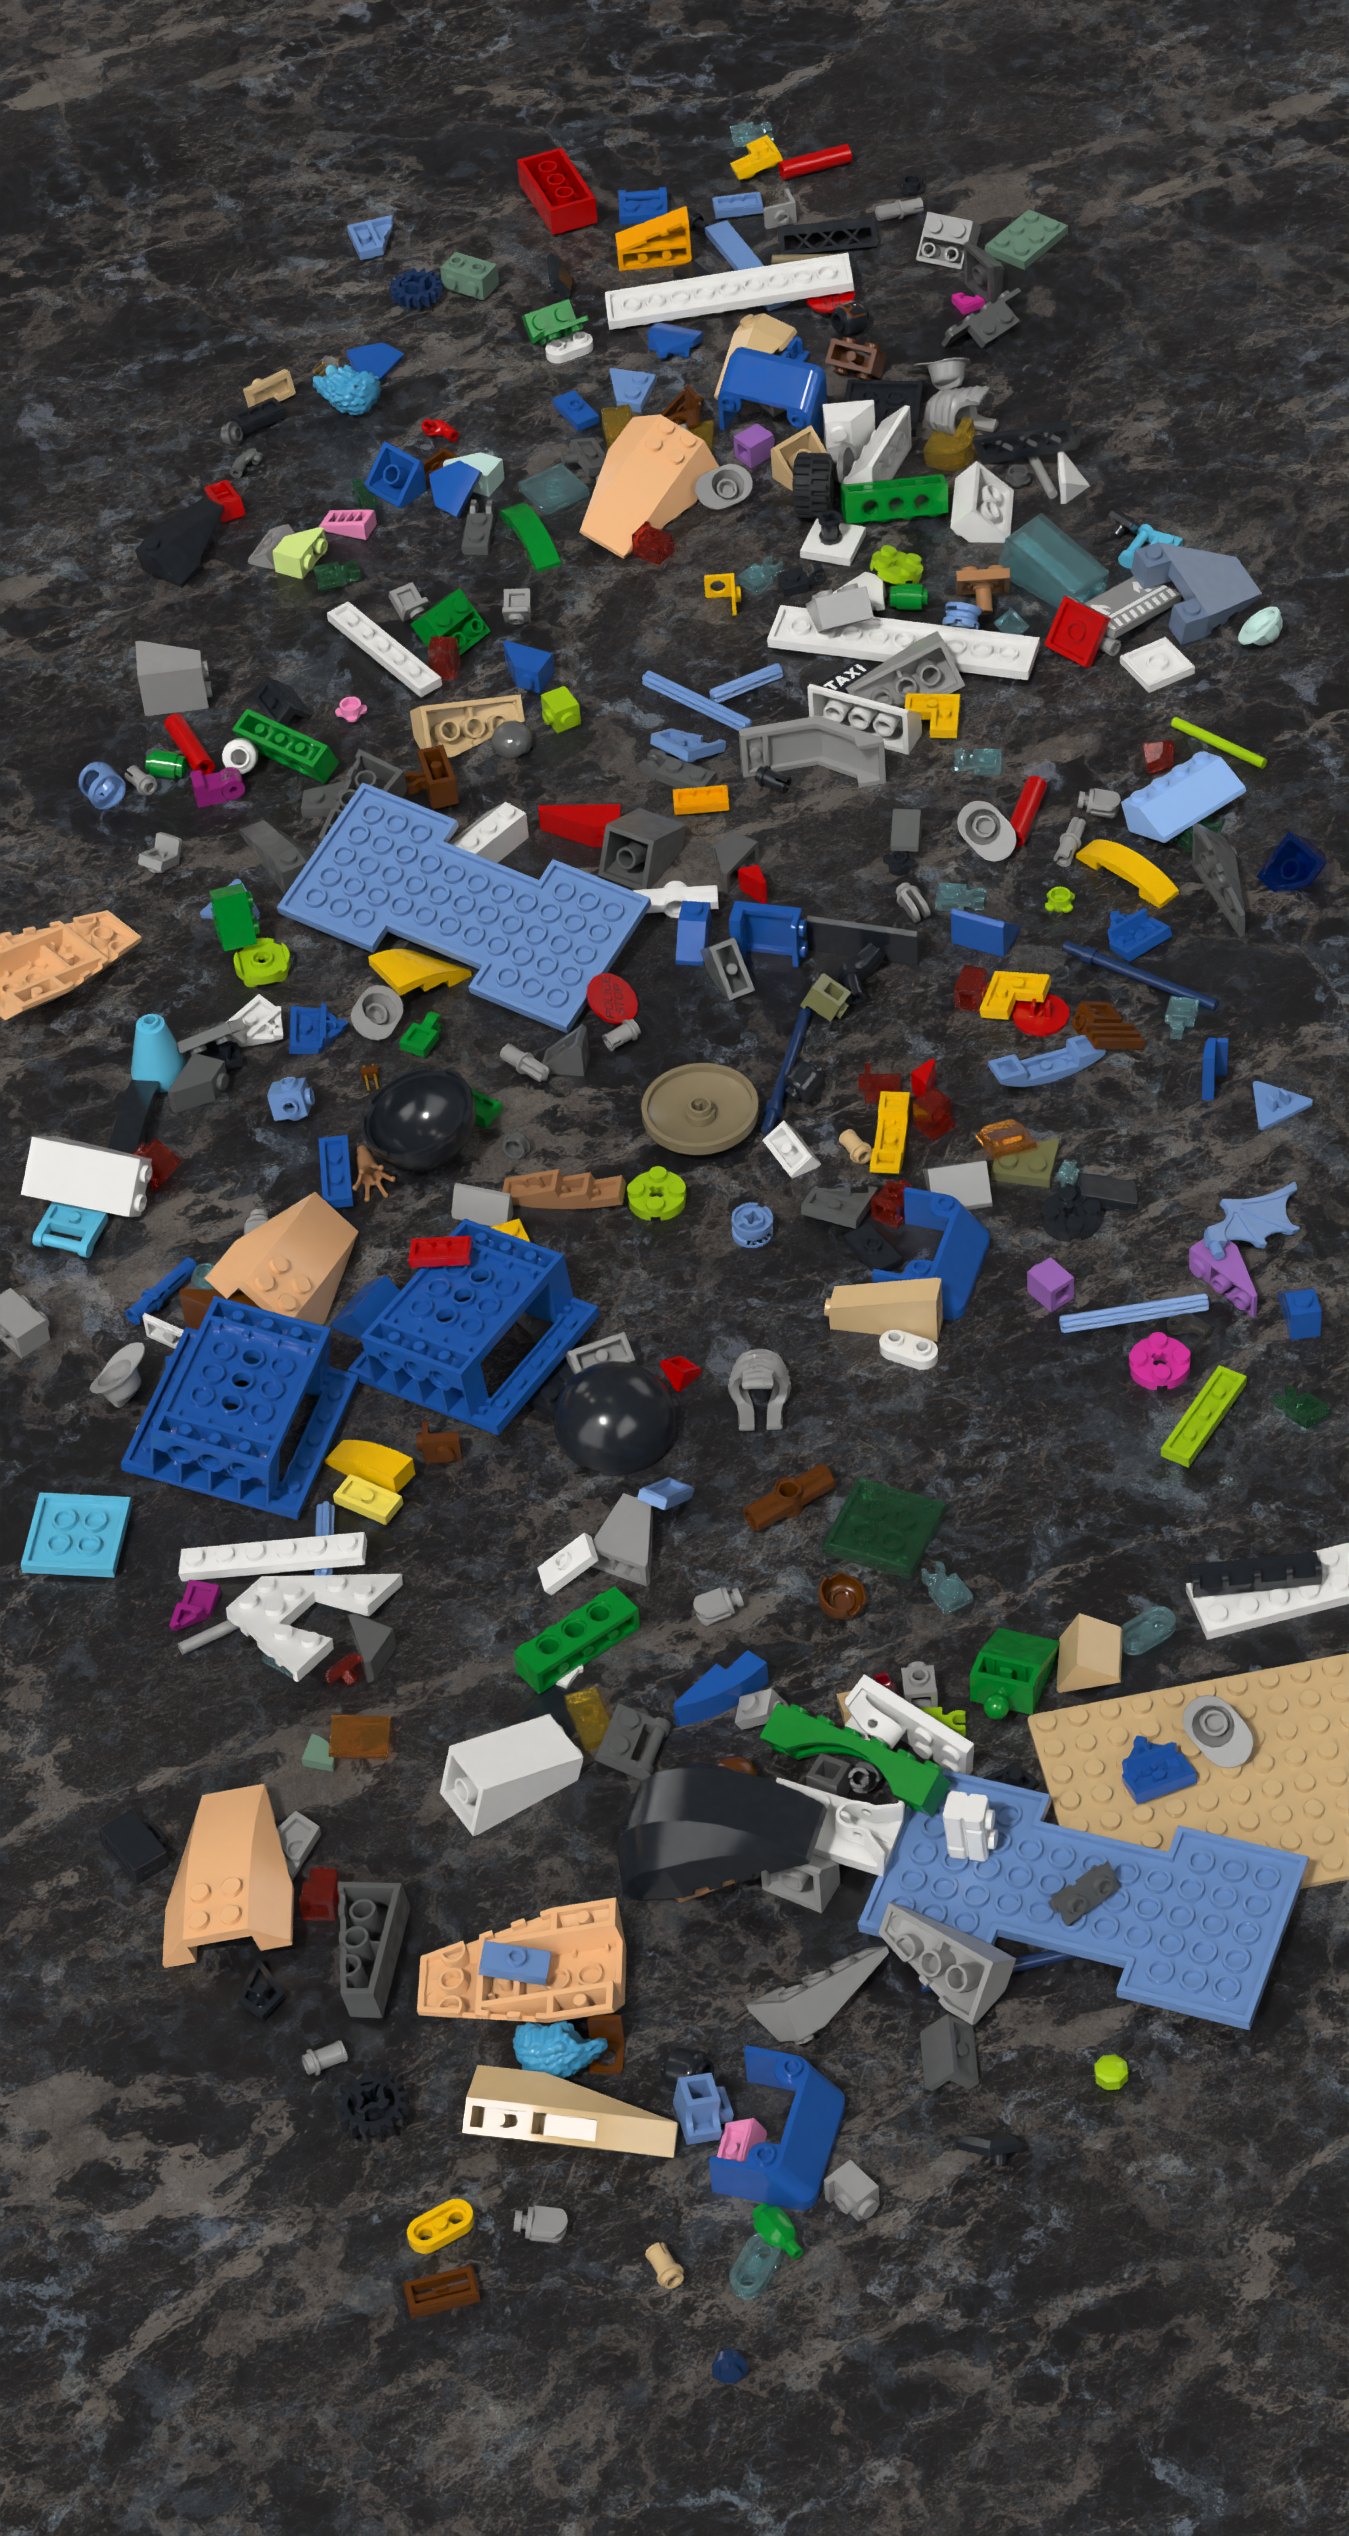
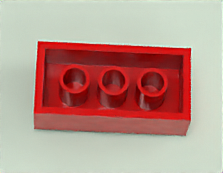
(557, 191)

